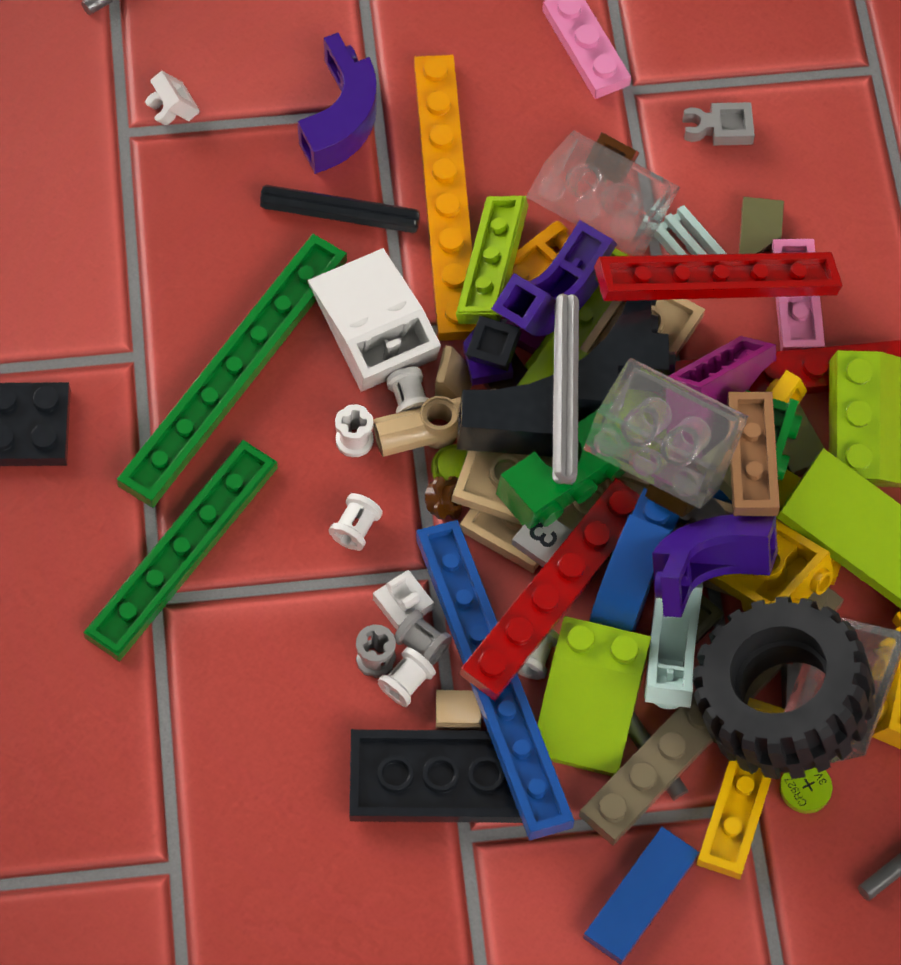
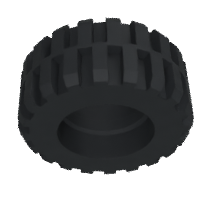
(772, 637)

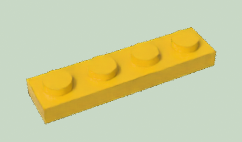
(735, 814)

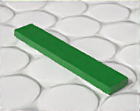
(180, 550)

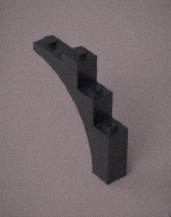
(522, 415)

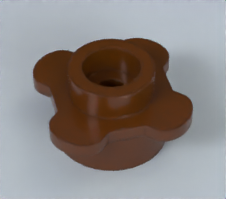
(439, 497)

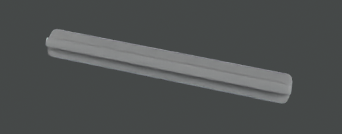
(566, 389)

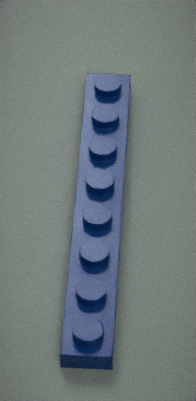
(509, 717)

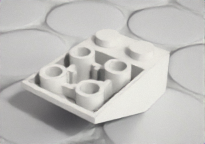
(374, 318)

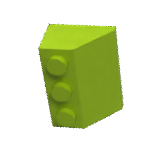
(866, 414)

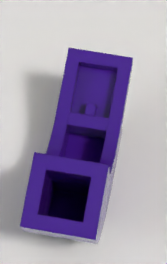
(345, 126)
(572, 272)
(711, 550)

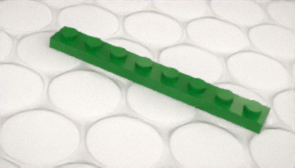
(228, 374)

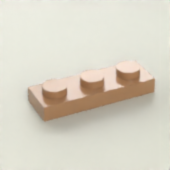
(755, 460)

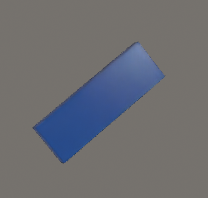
(641, 895)

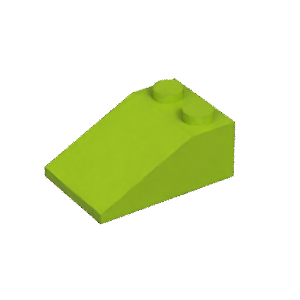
(592, 694)

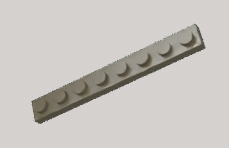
(664, 759)

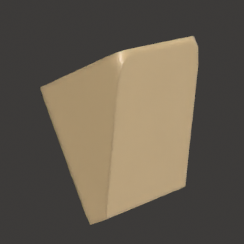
(452, 374)
(457, 710)

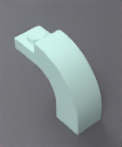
(672, 655)

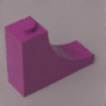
(728, 368)

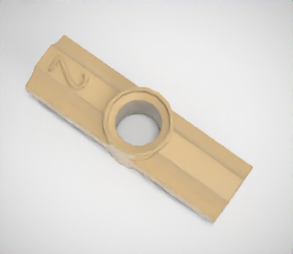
(413, 427)

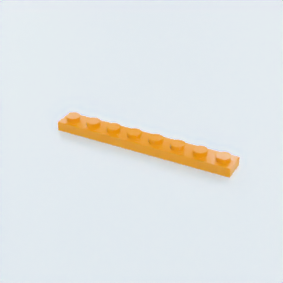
(444, 188)

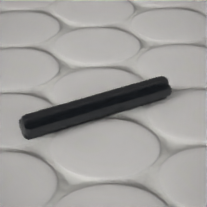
(340, 208)

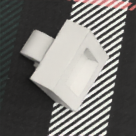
(173, 96)
(401, 598)

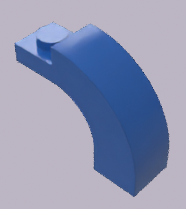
(630, 569)

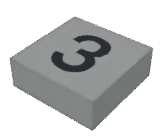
(541, 541)

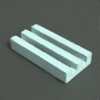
(694, 227)

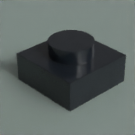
(493, 343)

